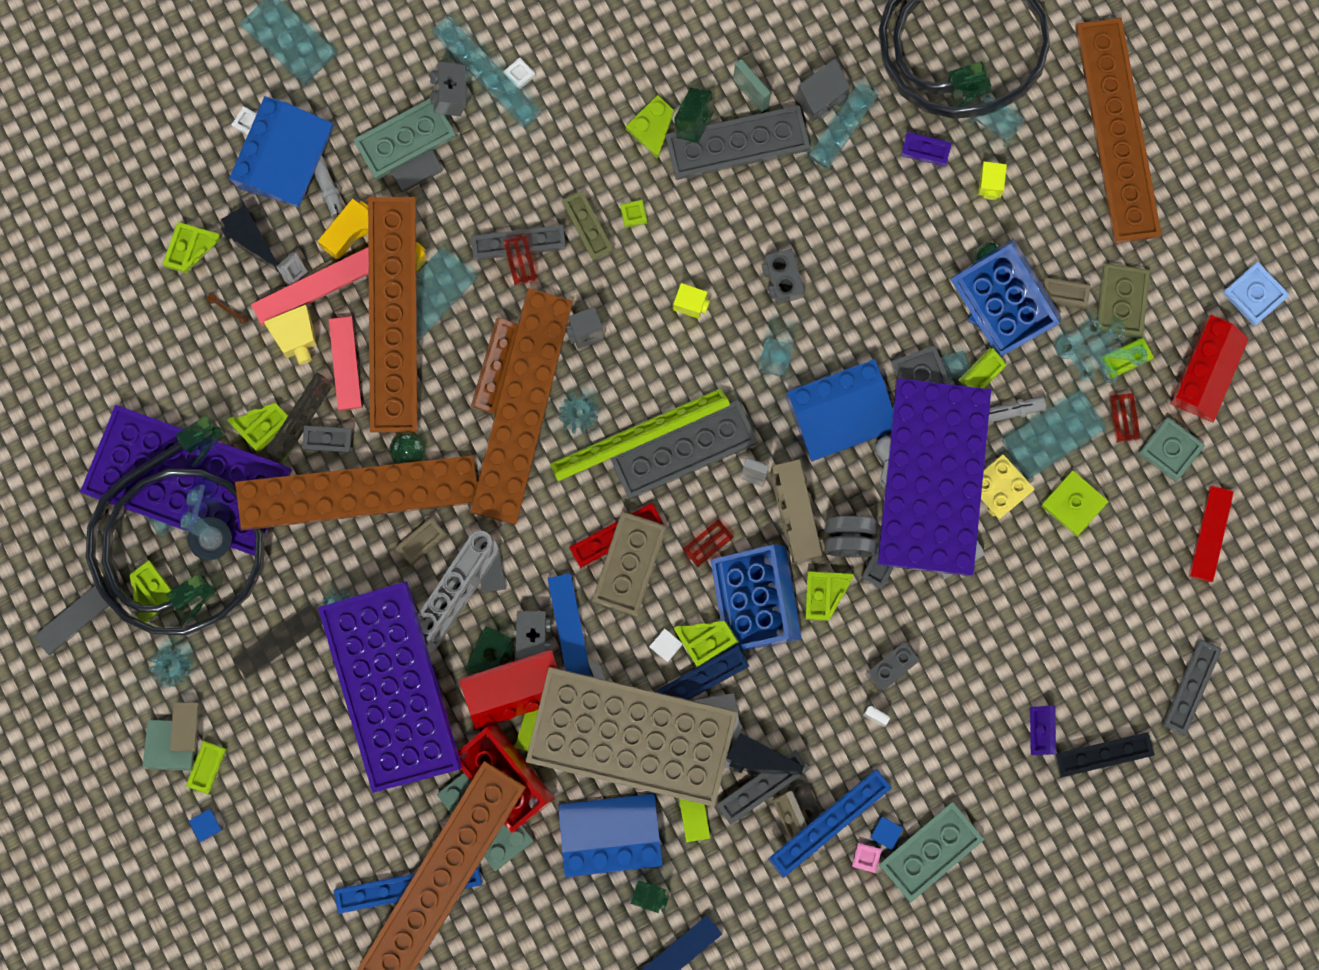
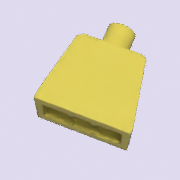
(294, 333)

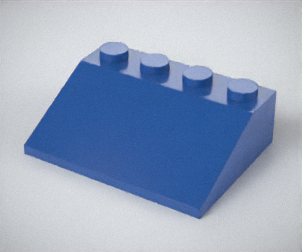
(281, 152)
(1006, 298)
(841, 410)
(757, 597)
(609, 835)

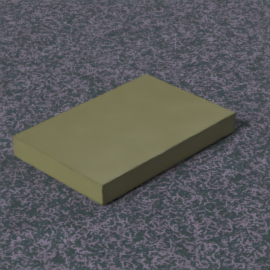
(1123, 299)

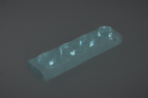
(843, 125)

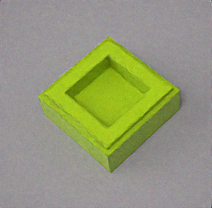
(633, 213)

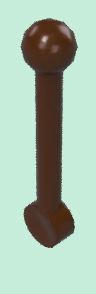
(213, 299)

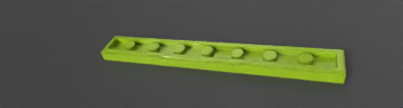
(639, 434)

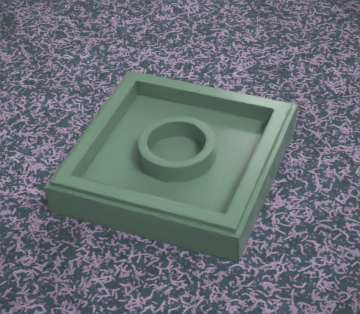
(751, 86)
(1171, 449)
(157, 749)

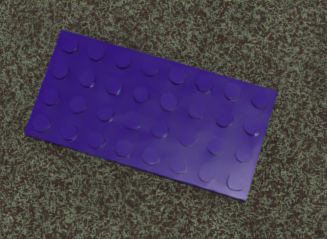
(136, 438)
(934, 477)
(390, 687)

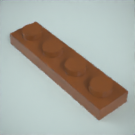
(494, 366)

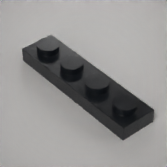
(1104, 755)

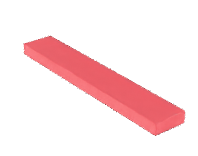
(313, 287)

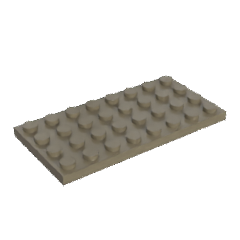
(631, 736)

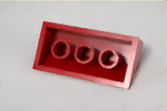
(1210, 368)
(507, 689)
(495, 748)

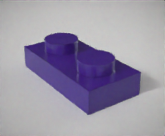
(926, 149)
(1043, 730)

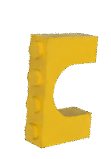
(350, 226)

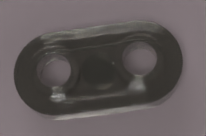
(807, 800)

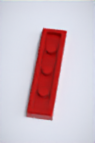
(1211, 534)
(598, 544)

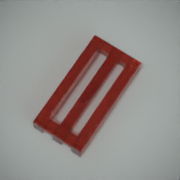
(524, 278)
(1115, 418)
(692, 557)

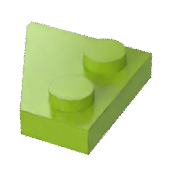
(652, 125)
(188, 247)
(259, 425)
(149, 588)
(824, 594)
(706, 640)

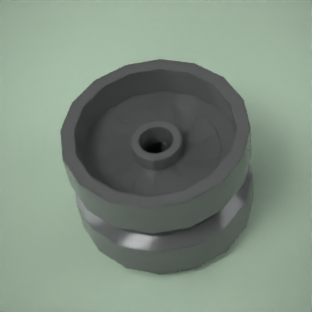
(850, 537)

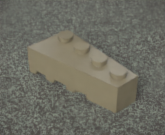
(796, 512)

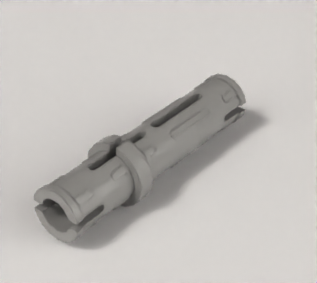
(329, 192)
(1020, 408)

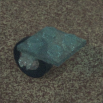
(207, 537)

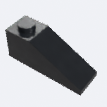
(246, 235)
(757, 758)

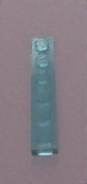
(486, 72)

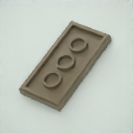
(629, 563)

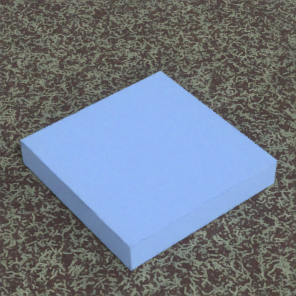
(1256, 294)

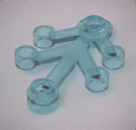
(1097, 351)

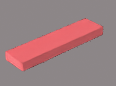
(345, 363)

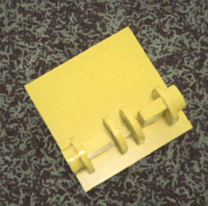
(1003, 487)

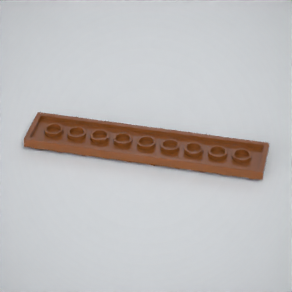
(1118, 131)
(392, 314)
(521, 407)
(355, 492)
(445, 871)

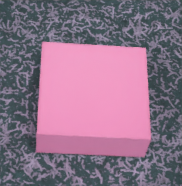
(866, 857)

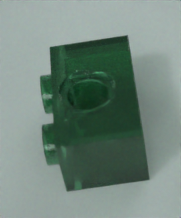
(694, 114)
(488, 641)
(649, 897)

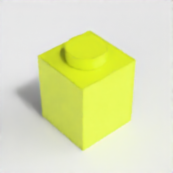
(992, 180)
(691, 301)

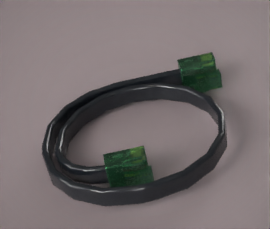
(962, 82)
(194, 589)

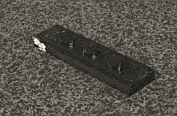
(299, 417)
(278, 641)

